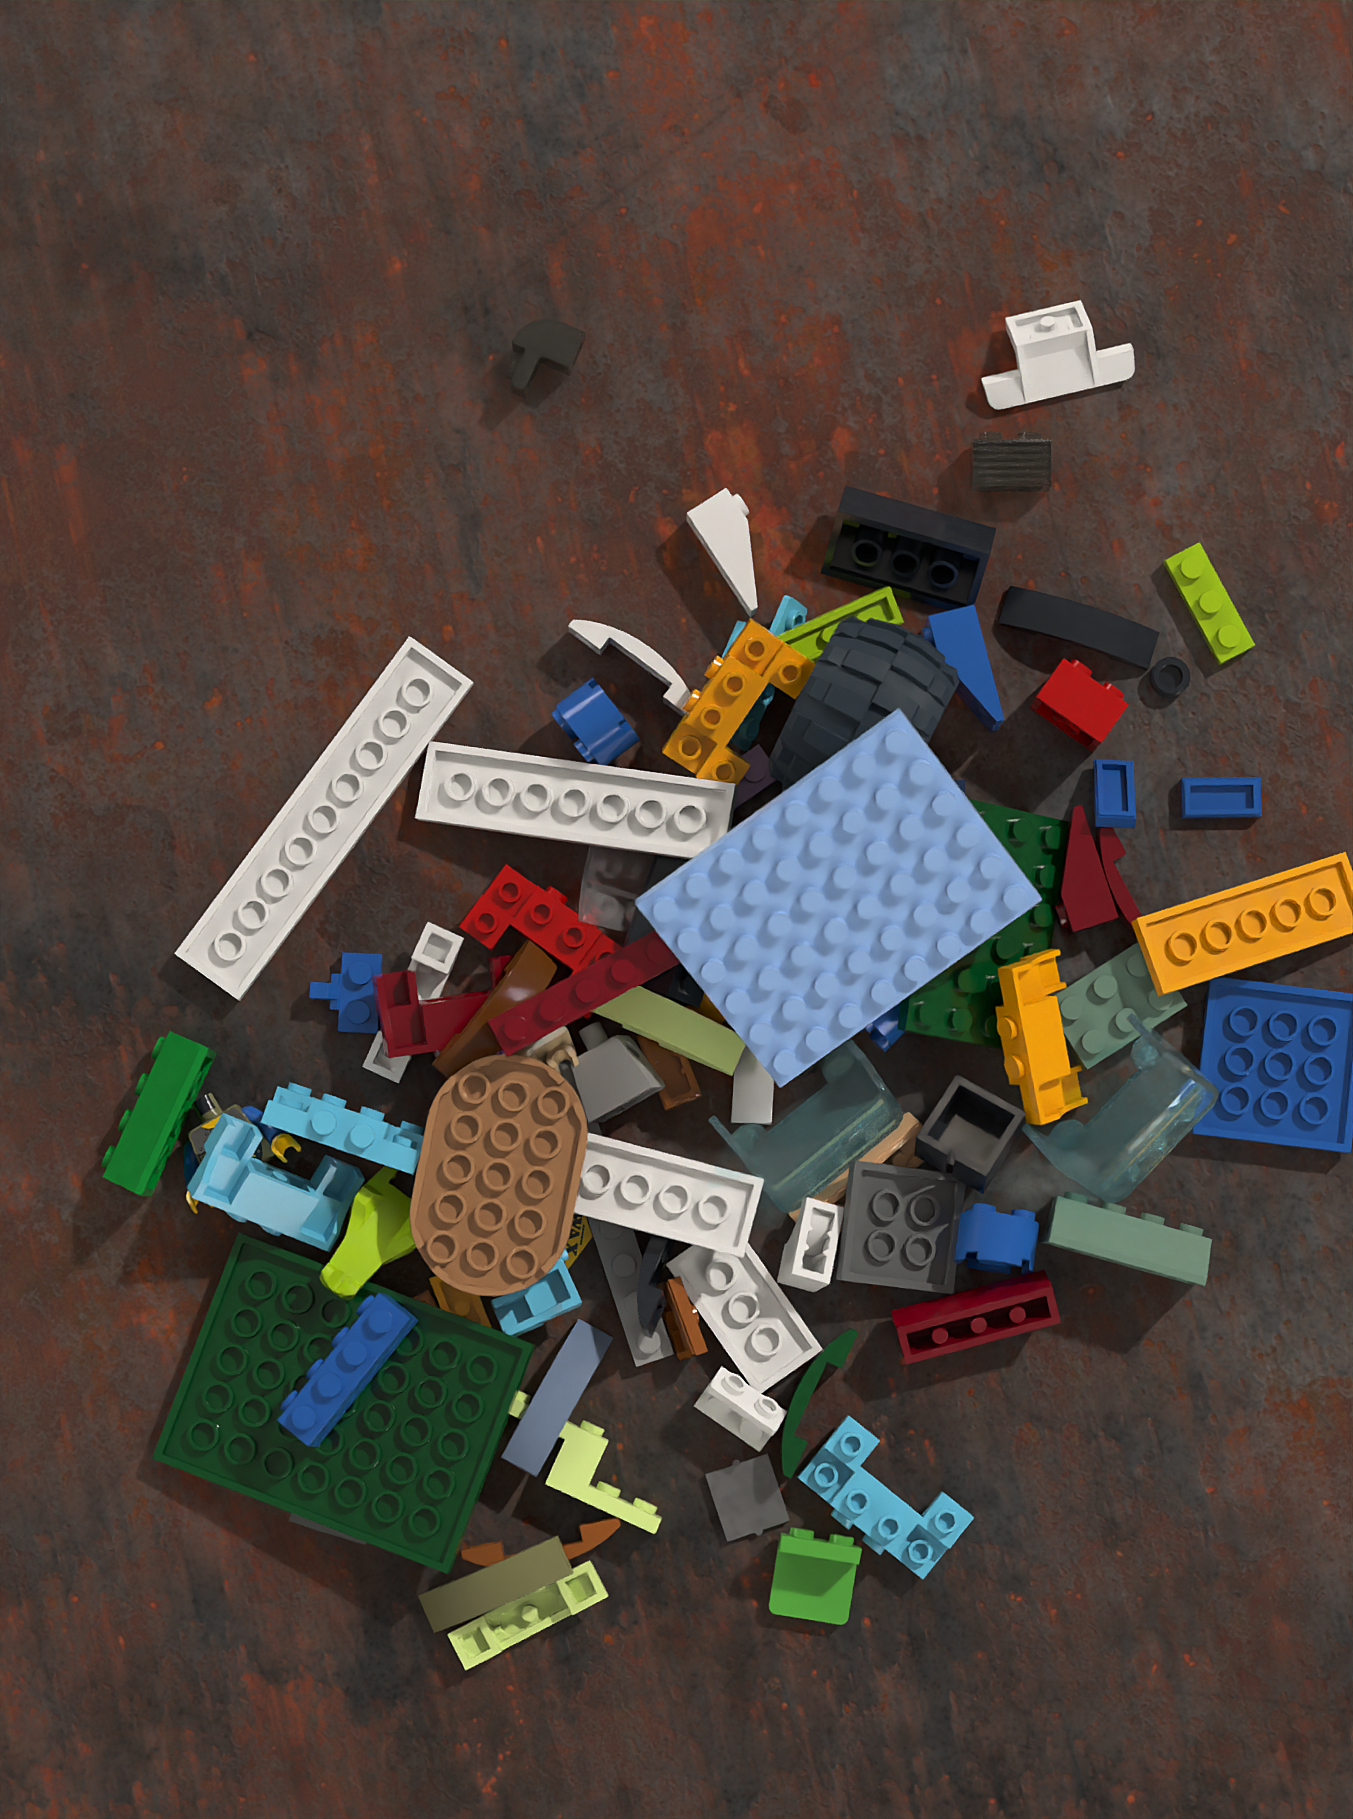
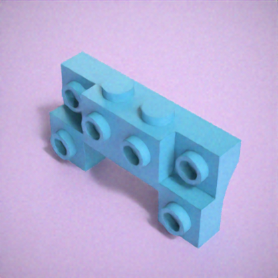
(343, 1129)
(269, 1195)
(539, 1302)
(867, 1503)

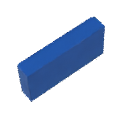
(1114, 793)
(1220, 797)

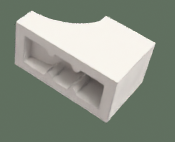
(812, 1246)

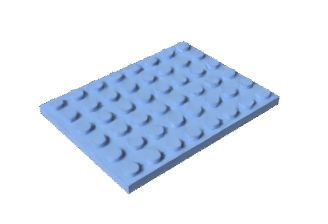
(838, 898)

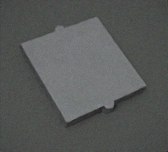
(747, 1497)

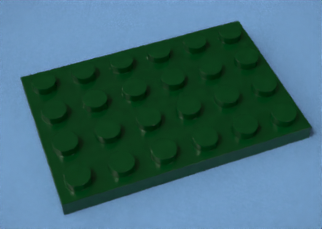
(964, 996)

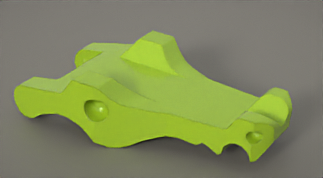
(374, 1235)

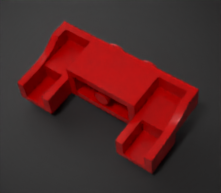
(539, 918)

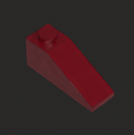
(1083, 886)

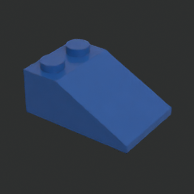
(962, 643)

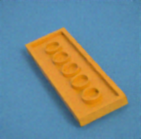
(1247, 924)

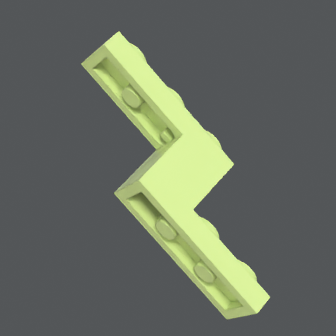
(576, 1466)

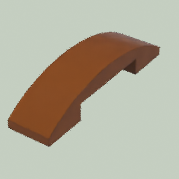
(592, 1535)

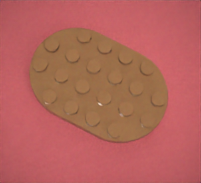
(499, 1175)

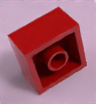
(1079, 704)

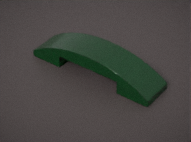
(792, 1445)

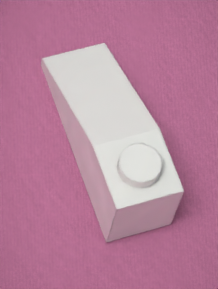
(725, 536)

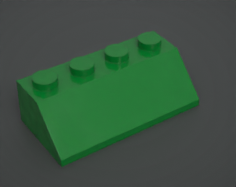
(158, 1115)

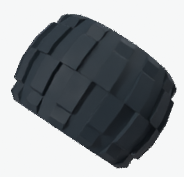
(854, 686)

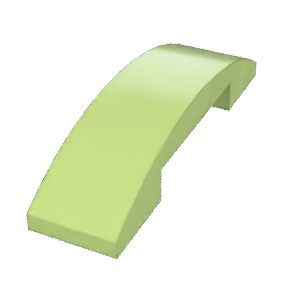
(527, 1615)

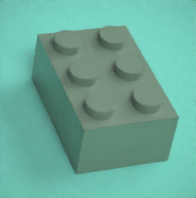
(1098, 1004)

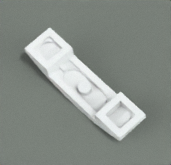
(598, 637)
(432, 966)

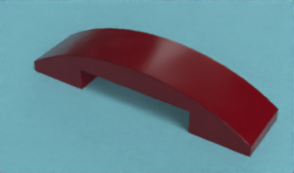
(1110, 850)

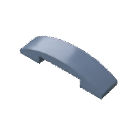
(556, 1397)

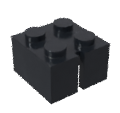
(969, 1133)

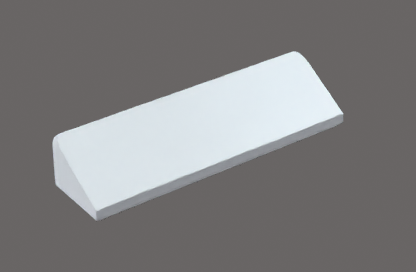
(752, 1091)

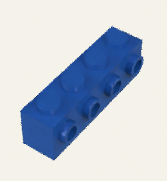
(347, 1370)

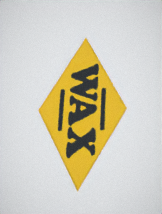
(578, 1239)

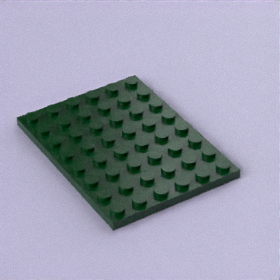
(401, 1457)

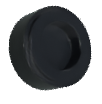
(1170, 677)

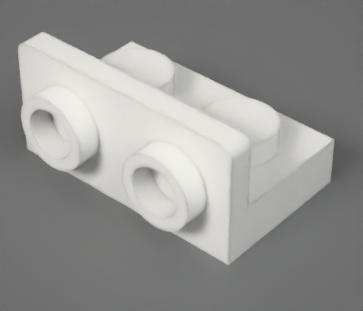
(741, 1408)

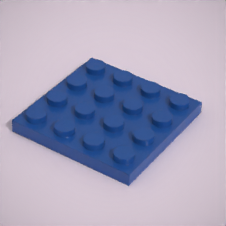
(1278, 1064)

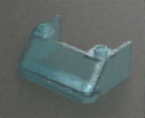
(1135, 1124)
(821, 1134)

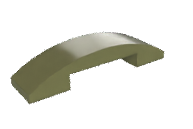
(496, 1584)

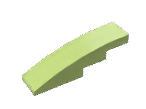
(675, 1028)

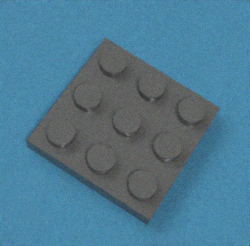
(900, 1227)

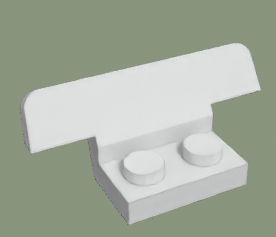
(1055, 358)

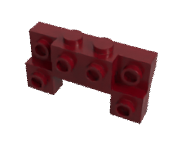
(425, 1025)

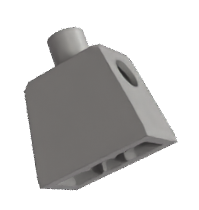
(612, 1074)

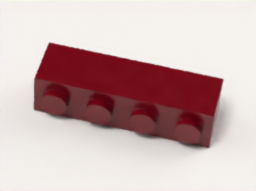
(975, 1316)

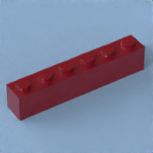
(582, 993)

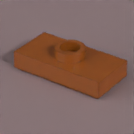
(674, 1071)
(681, 1320)

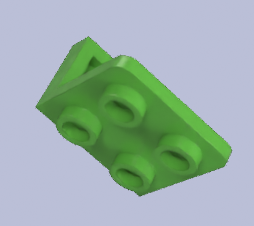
(814, 1576)

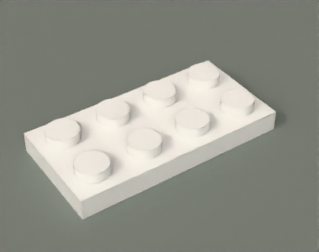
(746, 1313)

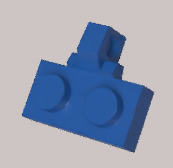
(352, 993)

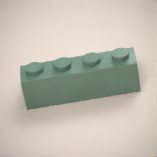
(1128, 1240)

